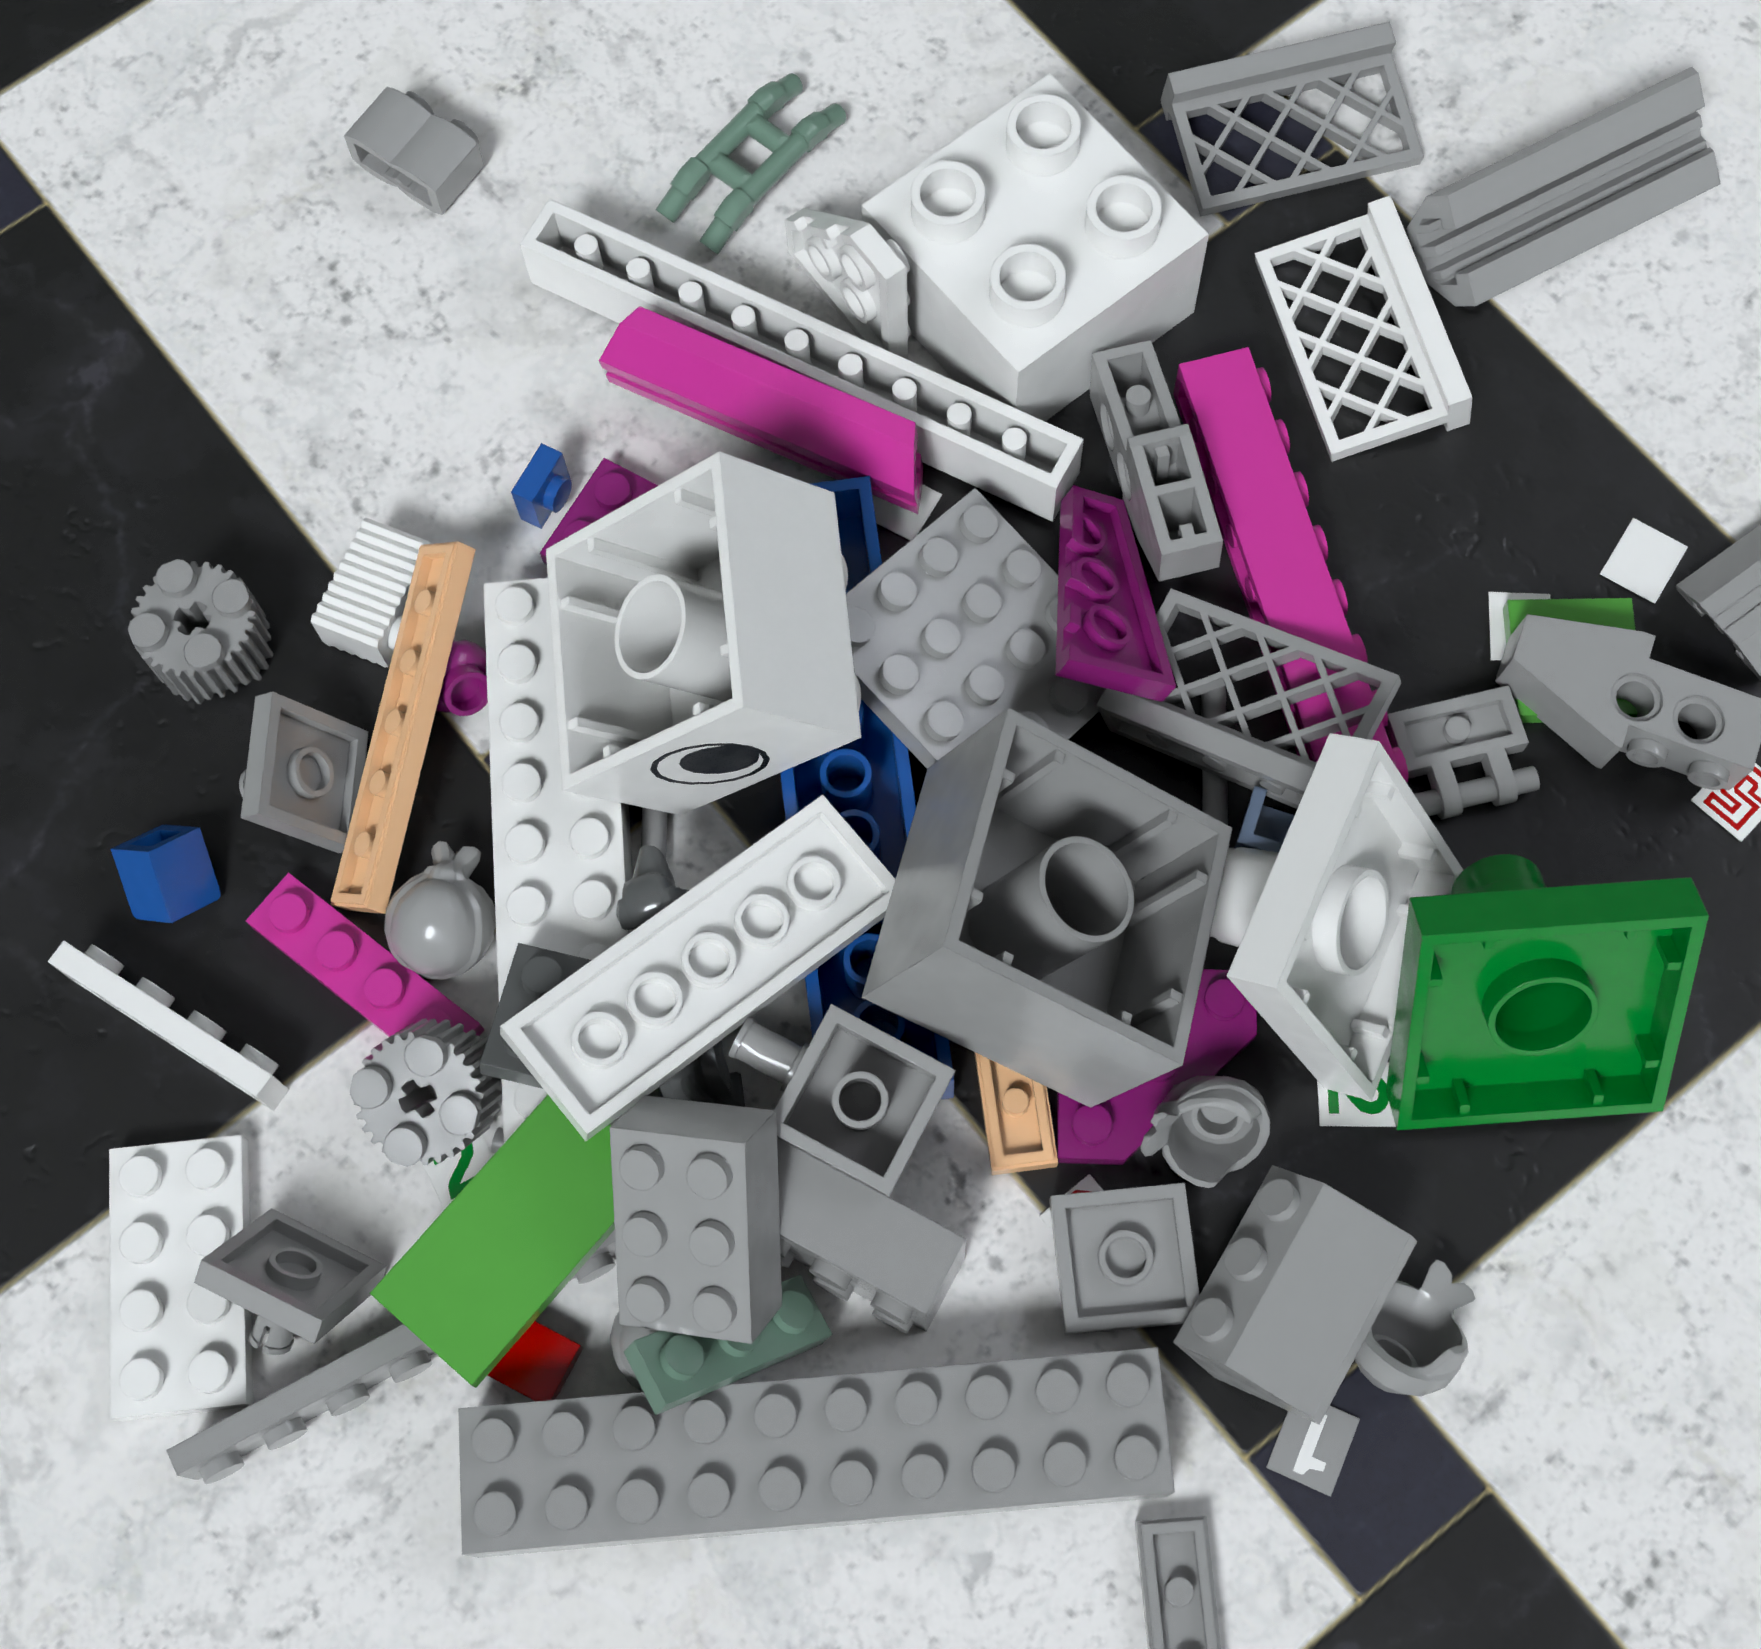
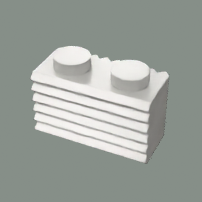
(369, 593)

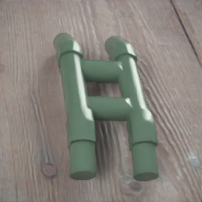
(748, 187)

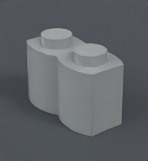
(415, 149)

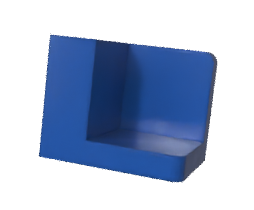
(166, 873)

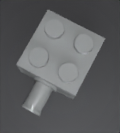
(849, 1094)

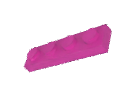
(350, 961)

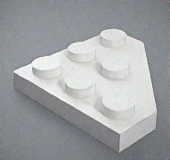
(855, 273)

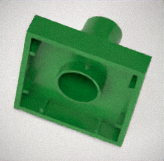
(1541, 997)

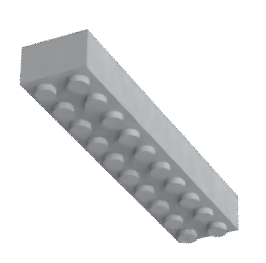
(814, 1453)

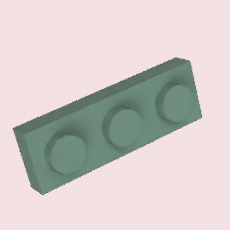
(684, 1367)

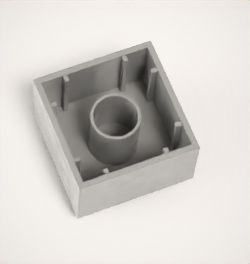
(1051, 912)

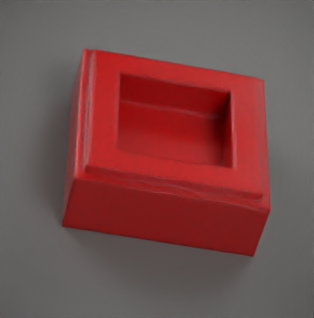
(538, 1363)

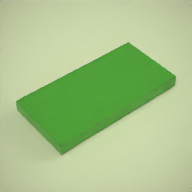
(505, 1244)

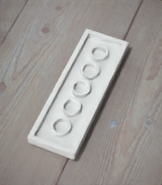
(700, 967)

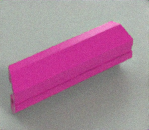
(766, 405)

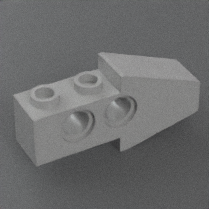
(1154, 462)
(1578, 671)

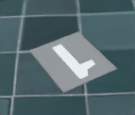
(1313, 1451)

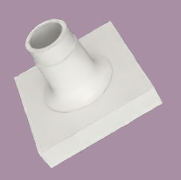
(1330, 913)

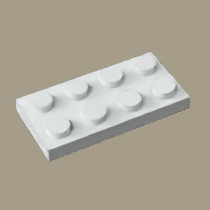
(169, 1338)

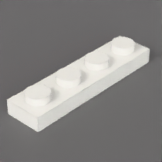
(150, 1006)

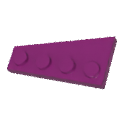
(1104, 602)

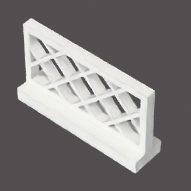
(1416, 327)

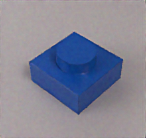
(542, 486)

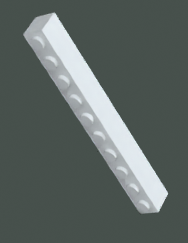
(955, 425)

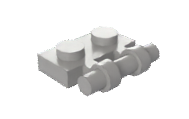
(1460, 733)

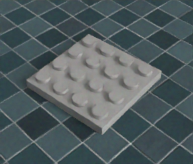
(961, 634)

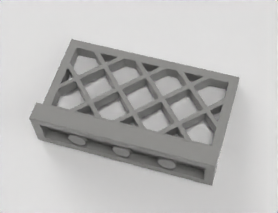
(1283, 72)
(1211, 742)

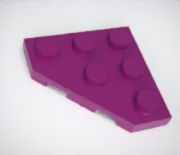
(1115, 1128)

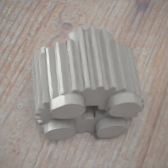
(200, 630)
(403, 1110)

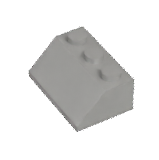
(1295, 1294)

